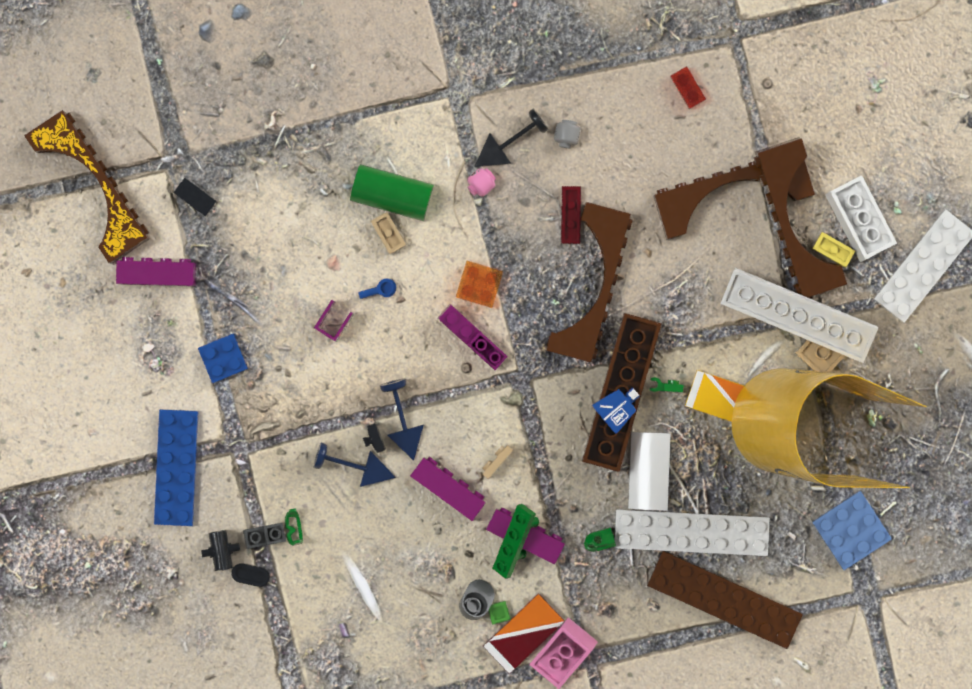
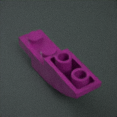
(472, 337)

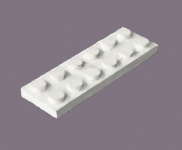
(924, 266)

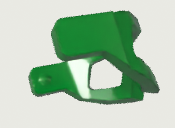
(293, 513)

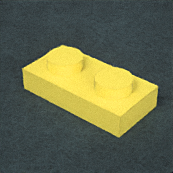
(833, 249)

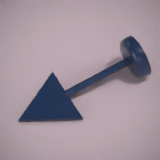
(407, 438)
(373, 473)

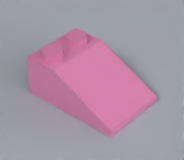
(563, 653)

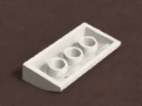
(861, 218)
(649, 471)

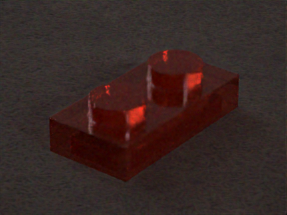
(687, 87)

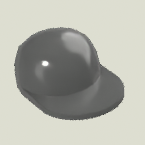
(476, 600)

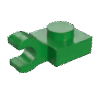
(672, 386)

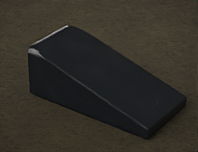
(195, 197)

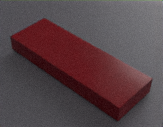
(570, 214)

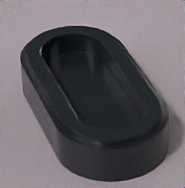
(250, 575)

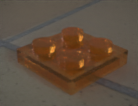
(479, 284)

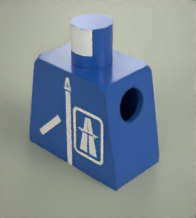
(616, 408)

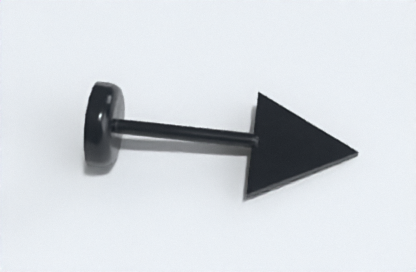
(492, 152)

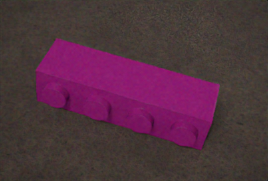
(155, 273)
(447, 488)
(537, 540)

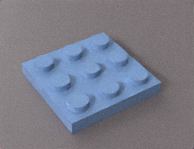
(851, 530)

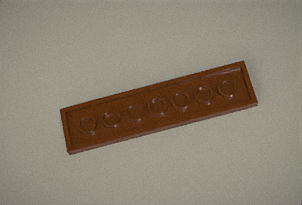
(724, 599)

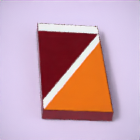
(523, 633)

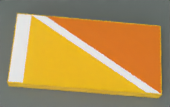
(713, 395)

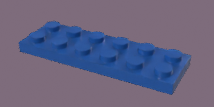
(176, 467)

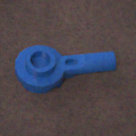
(385, 288)

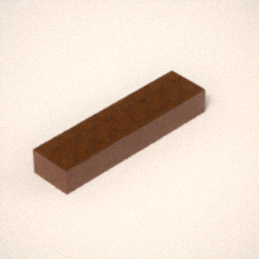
(625, 371)

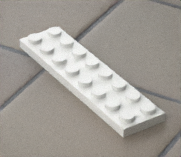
(799, 315)
(691, 532)

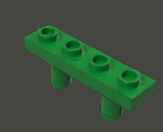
(513, 542)

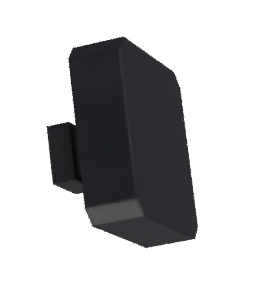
(374, 438)

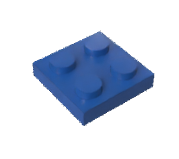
(223, 358)

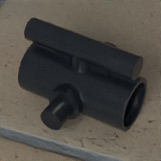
(220, 550)

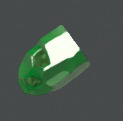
(599, 540)

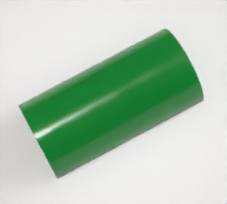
(391, 192)

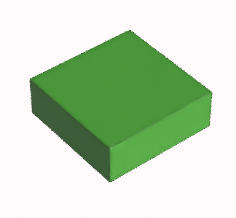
(499, 612)

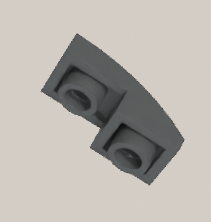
(264, 535)

